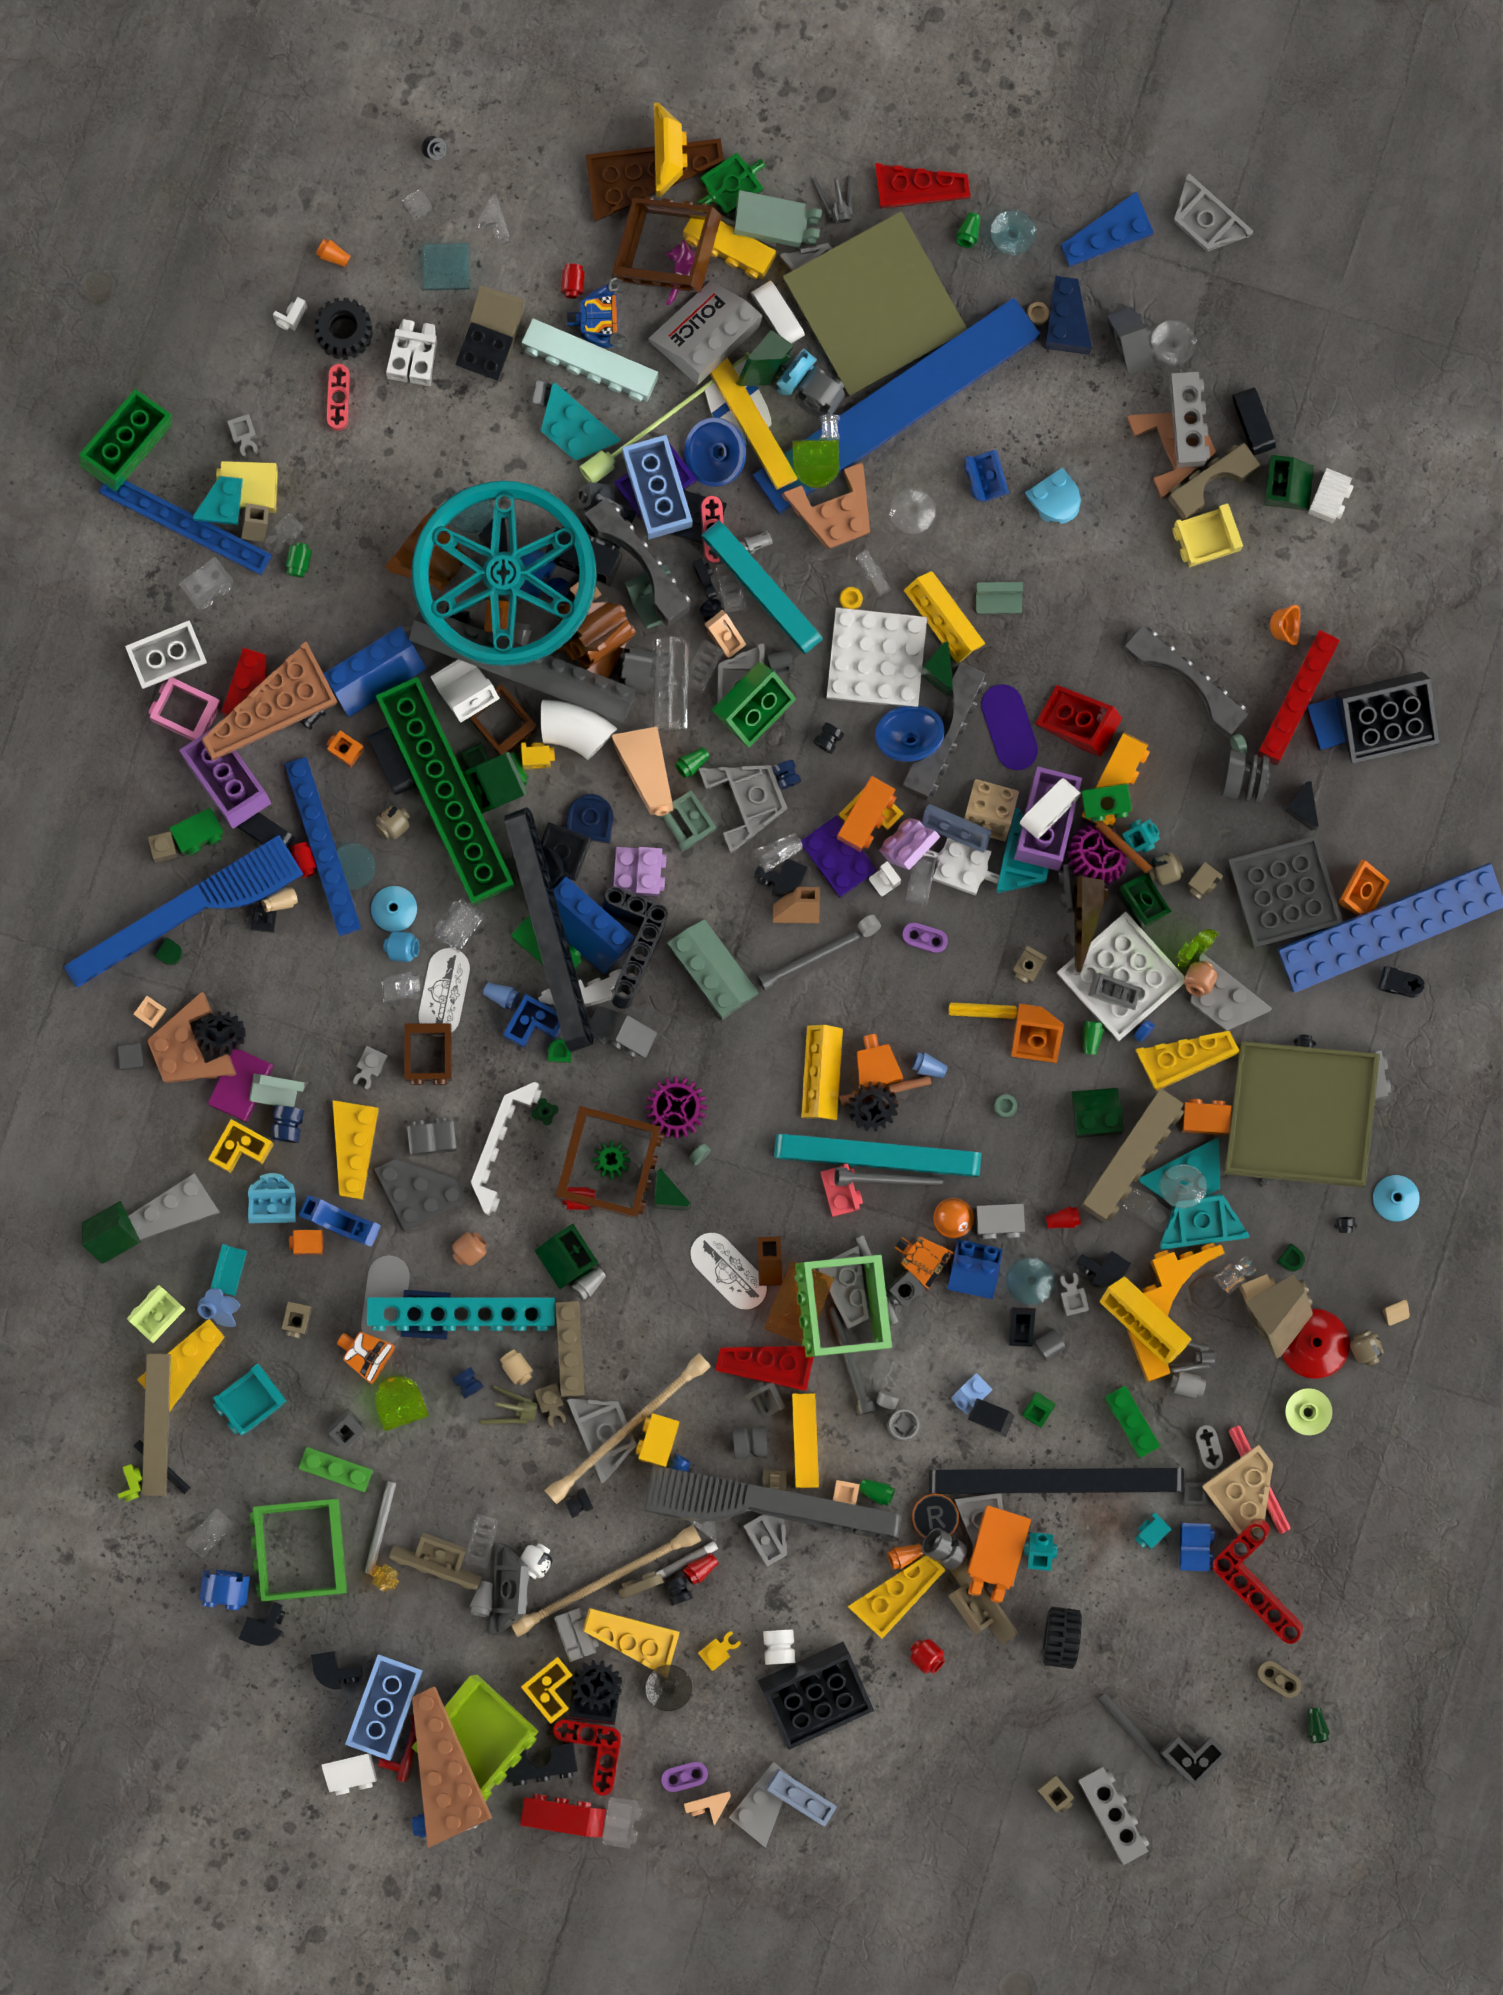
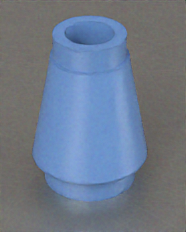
(502, 995)
(928, 1065)

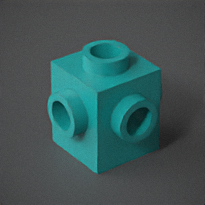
(1141, 835)
(1040, 1551)

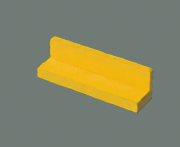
(944, 616)
(822, 1072)
(805, 1440)

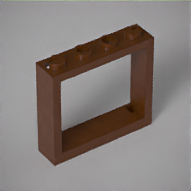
(631, 237)
(644, 1183)

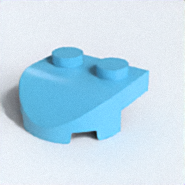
(795, 372)
(1056, 497)
(272, 1200)

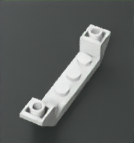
(526, 1096)

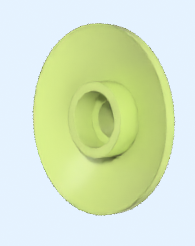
(1320, 1408)

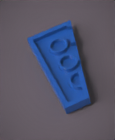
(1113, 230)

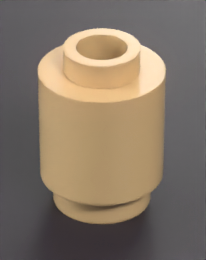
(516, 1367)

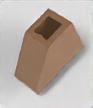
(798, 906)

